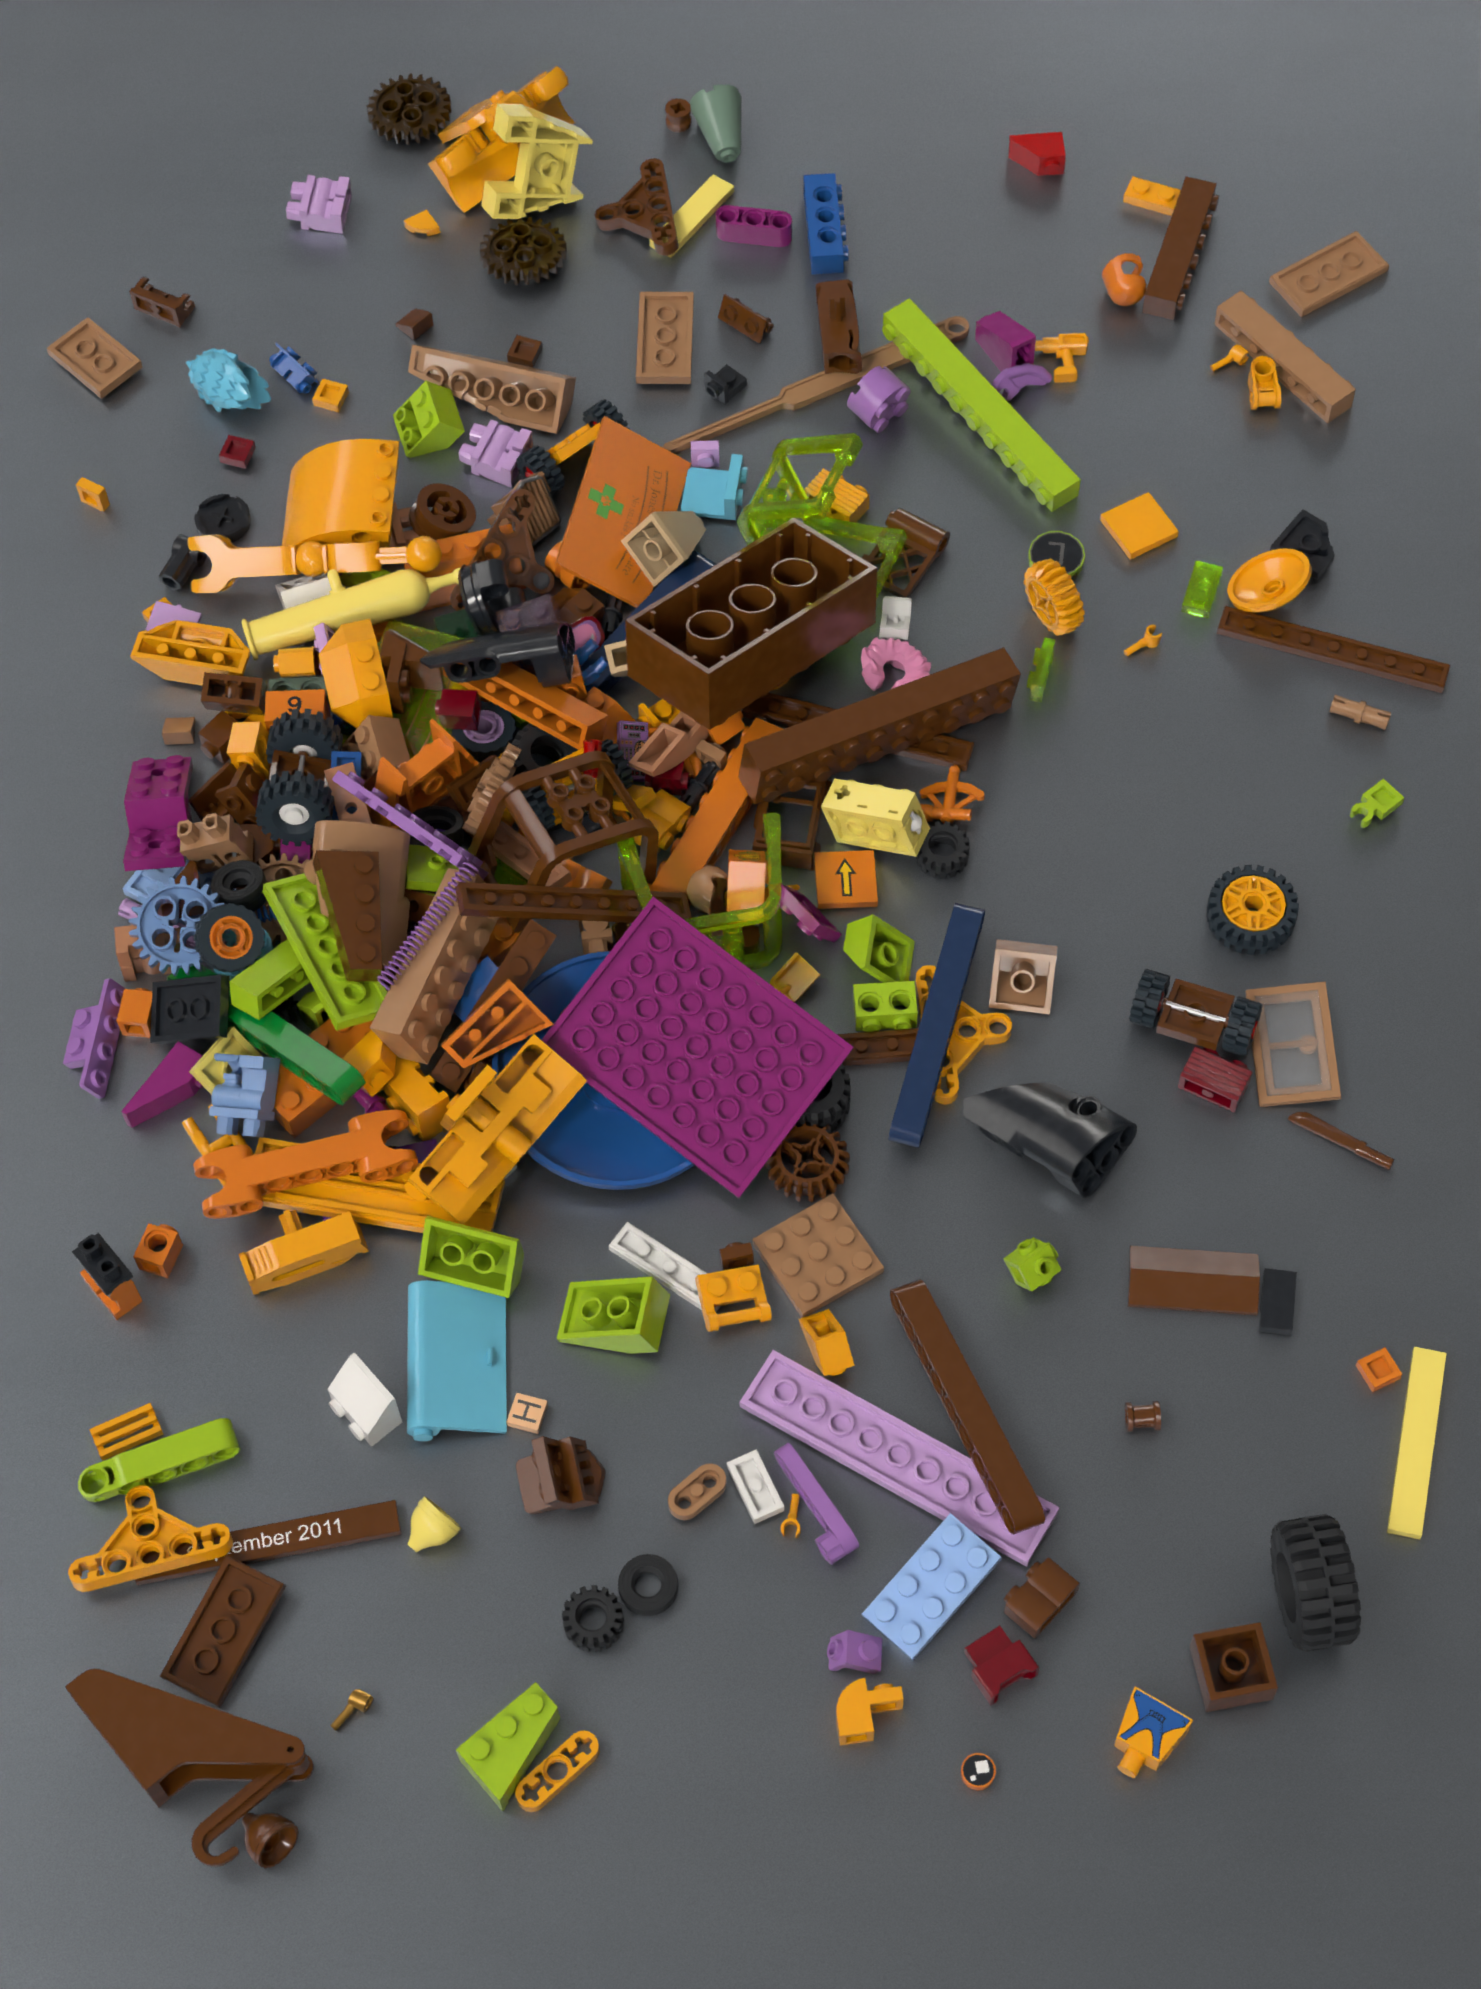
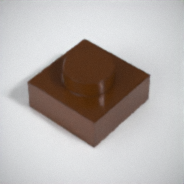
(736, 1255)

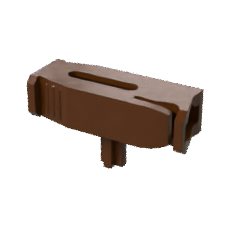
(838, 327)

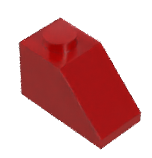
(1039, 152)

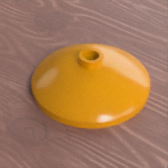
(1269, 580)

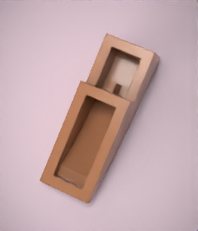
(669, 745)

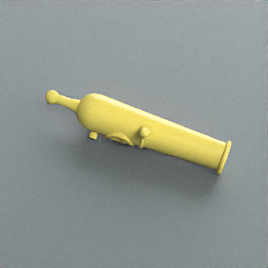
(378, 599)

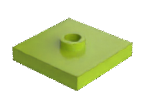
(425, 869)

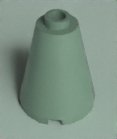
(720, 120)

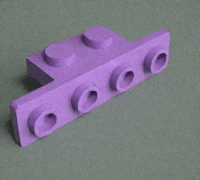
(95, 1039)

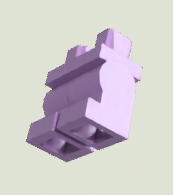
(322, 203)
(496, 451)

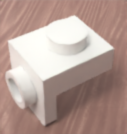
(895, 618)

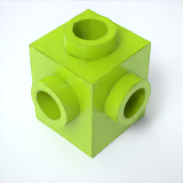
(1033, 1263)

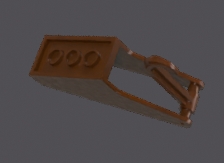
(180, 1741)

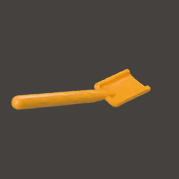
(794, 977)

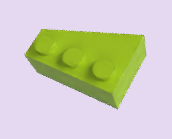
(509, 1743)

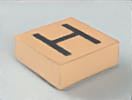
(527, 1413)

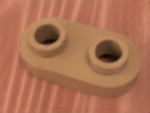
(694, 1491)

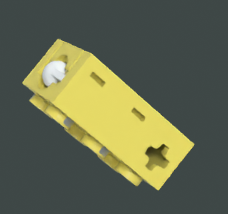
(875, 817)

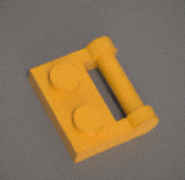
(729, 1288)

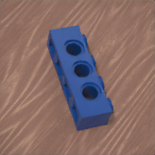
(824, 225)

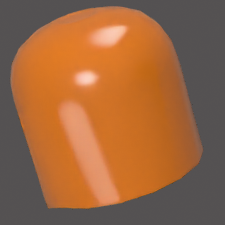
(1122, 287)

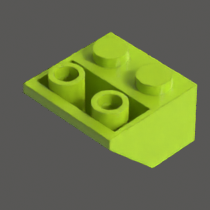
(428, 420)

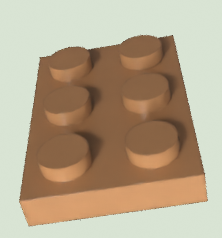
(94, 357)

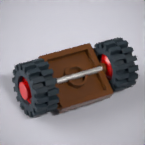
(1195, 1013)

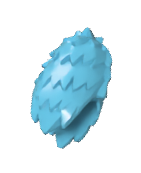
(227, 381)

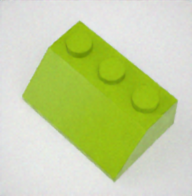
(470, 1257)

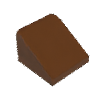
(415, 323)

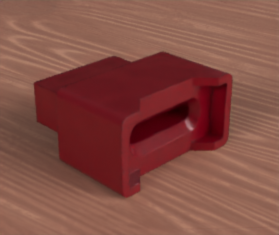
(999, 1663)

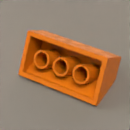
(457, 552)

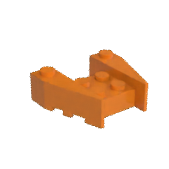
(423, 777)

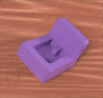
(855, 1652)

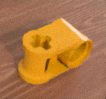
(1263, 384)

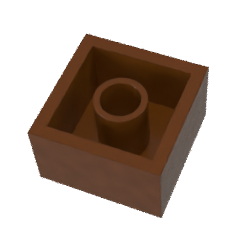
(1233, 1667)

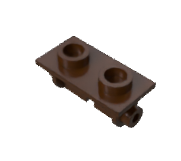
(744, 319)

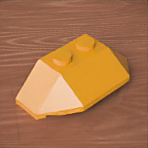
(188, 649)
(355, 674)

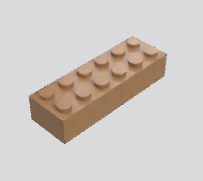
(434, 981)

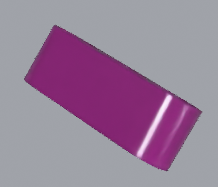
(753, 226)

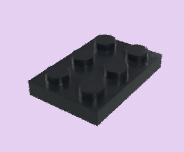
(190, 1009)

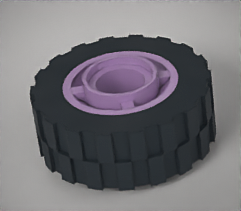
(499, 731)

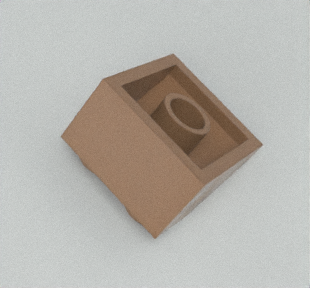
(1023, 976)

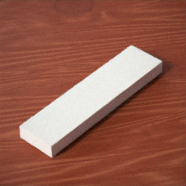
(658, 1262)

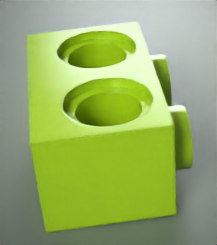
(884, 998)

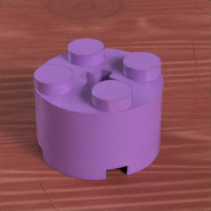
(879, 398)

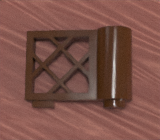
(922, 539)

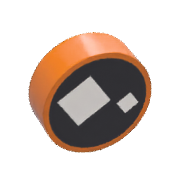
(978, 1771)

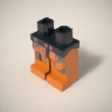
(107, 1275)

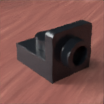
(724, 384)

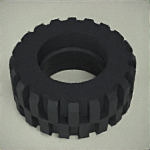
(1315, 1582)

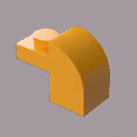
(857, 1705)

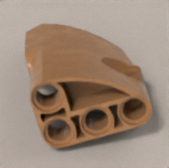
(393, 861)

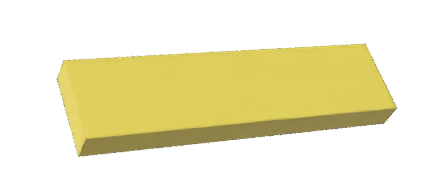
(699, 209)

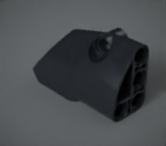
(545, 646)
(1054, 1130)

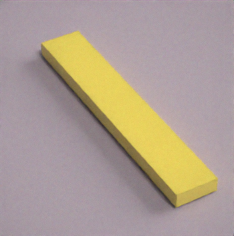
(1416, 1443)

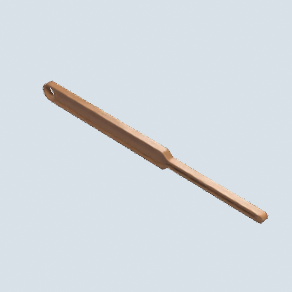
(812, 389)

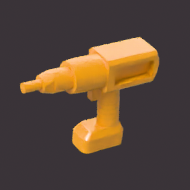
(1065, 347)

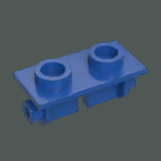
(287, 361)

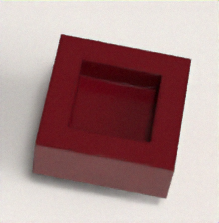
(237, 451)

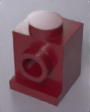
(671, 781)

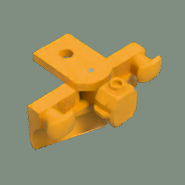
(473, 158)
(494, 1128)

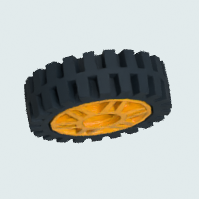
(1249, 929)

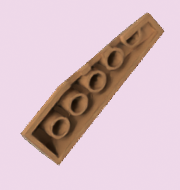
(502, 388)

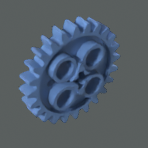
(151, 924)

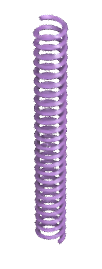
(424, 922)

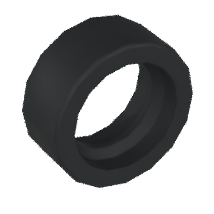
(441, 818)

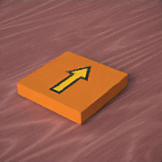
(845, 879)

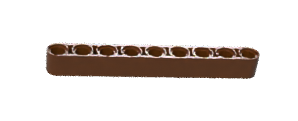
(967, 1407)

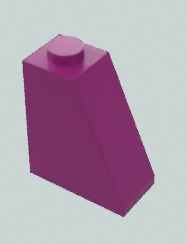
(1005, 340)

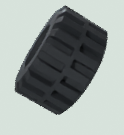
(536, 741)
(834, 1106)

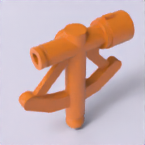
(950, 811)

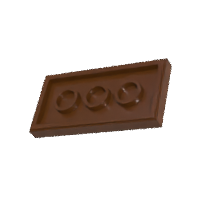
(223, 1631)

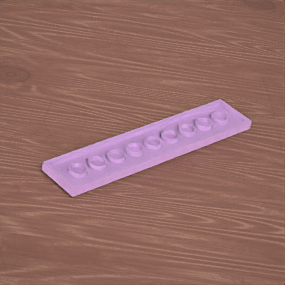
(885, 1451)

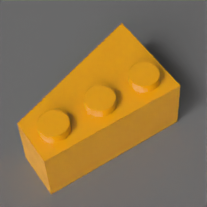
(415, 1095)

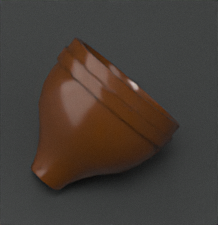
(269, 1838)

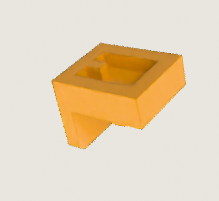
(657, 714)

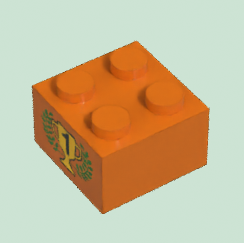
(746, 879)

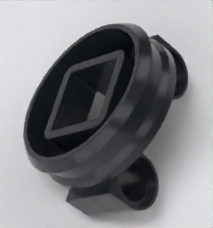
(485, 591)

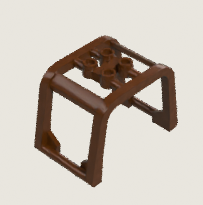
(571, 811)

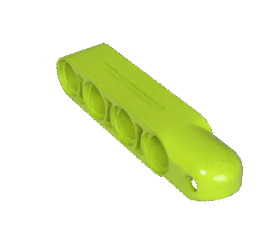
(160, 1460)

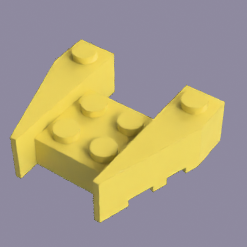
(543, 163)

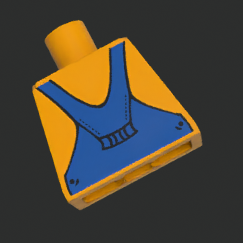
(1149, 1733)

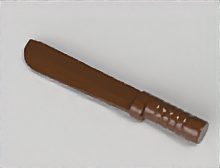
(1340, 1138)

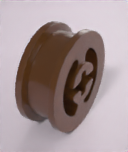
(447, 505)

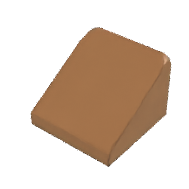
(179, 730)

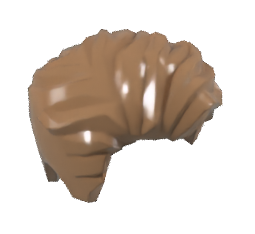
(707, 890)

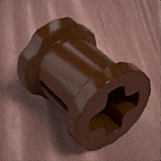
(1142, 1416)

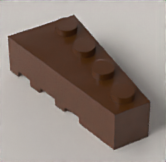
(352, 899)

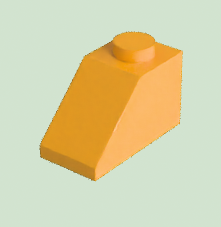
(373, 1061)
(827, 1342)

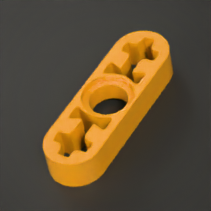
(557, 1786)

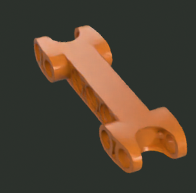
(303, 1164)

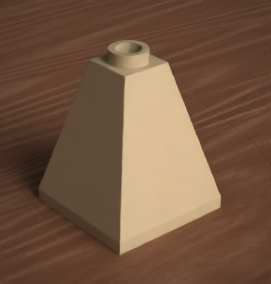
(664, 542)

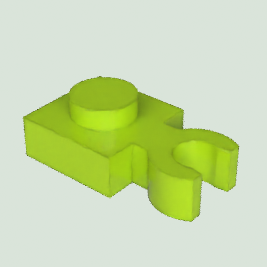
(1377, 801)

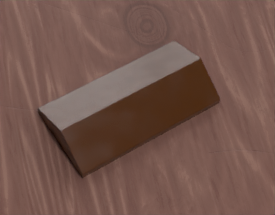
(1193, 1280)

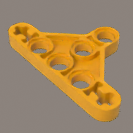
(961, 1048)
(131, 1547)

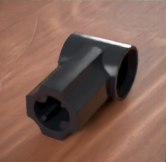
(181, 564)

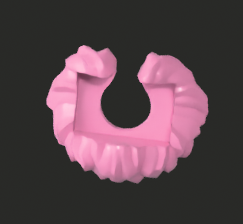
(896, 653)

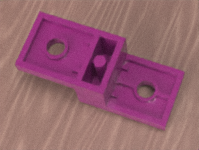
(153, 807)

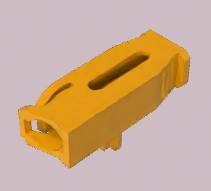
(302, 1251)

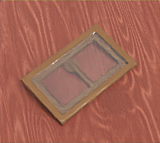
(1294, 1045)

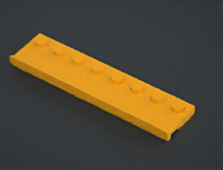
(375, 1203)

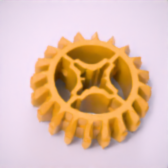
(1054, 596)

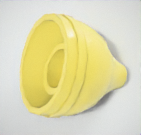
(431, 1526)

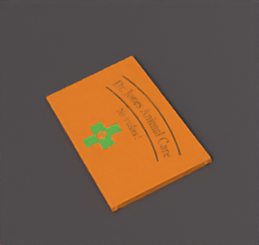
(619, 489)

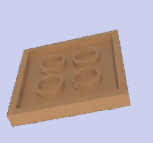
(817, 1255)

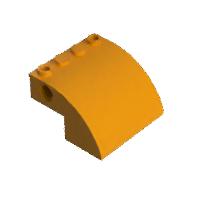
(343, 493)

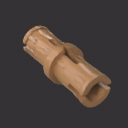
(1360, 712)

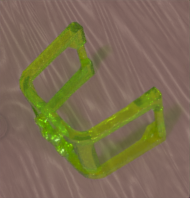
(775, 509)
(730, 922)

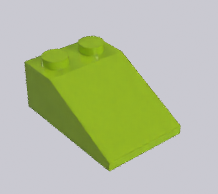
(615, 1314)

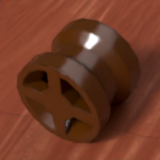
(678, 115)

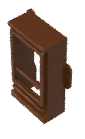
(795, 853)

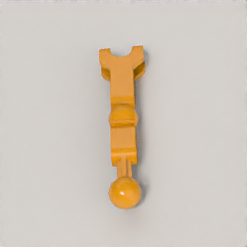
(308, 559)

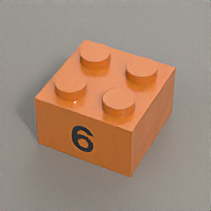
(282, 701)

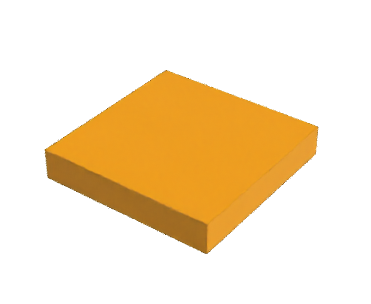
(1139, 525)

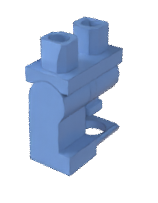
(251, 1099)

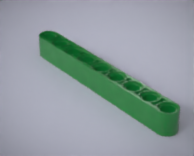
(294, 1049)

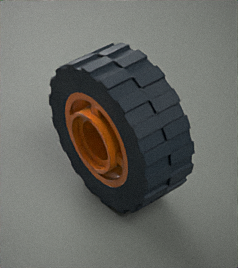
(248, 937)

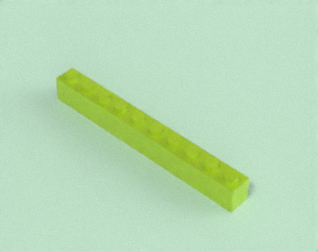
(981, 405)

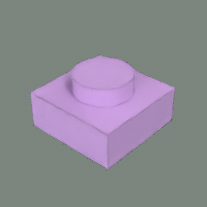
(705, 453)

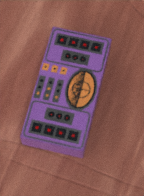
(630, 739)

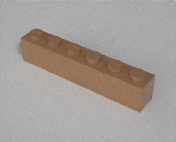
(1295, 363)

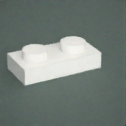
(755, 1486)

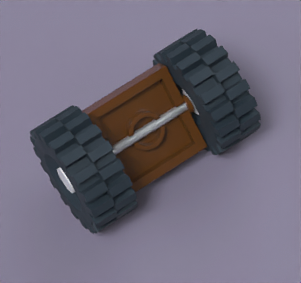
(297, 786)

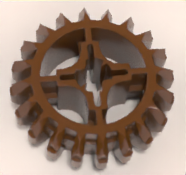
(825, 1174)

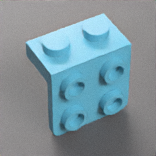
(715, 492)

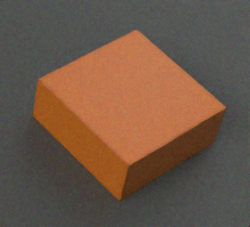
(1378, 1369)

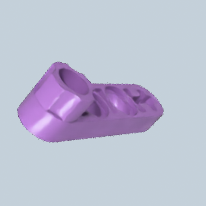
(839, 1538)

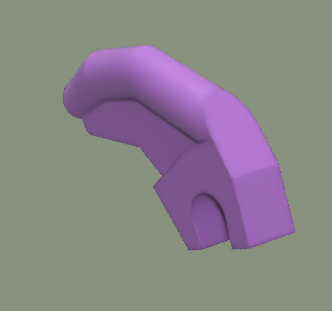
(1018, 376)

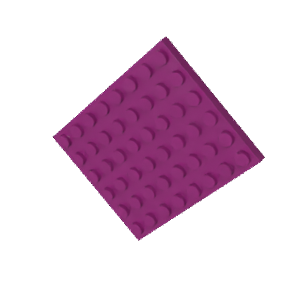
(696, 1047)

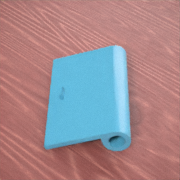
(455, 1360)

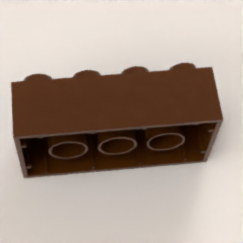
(751, 622)

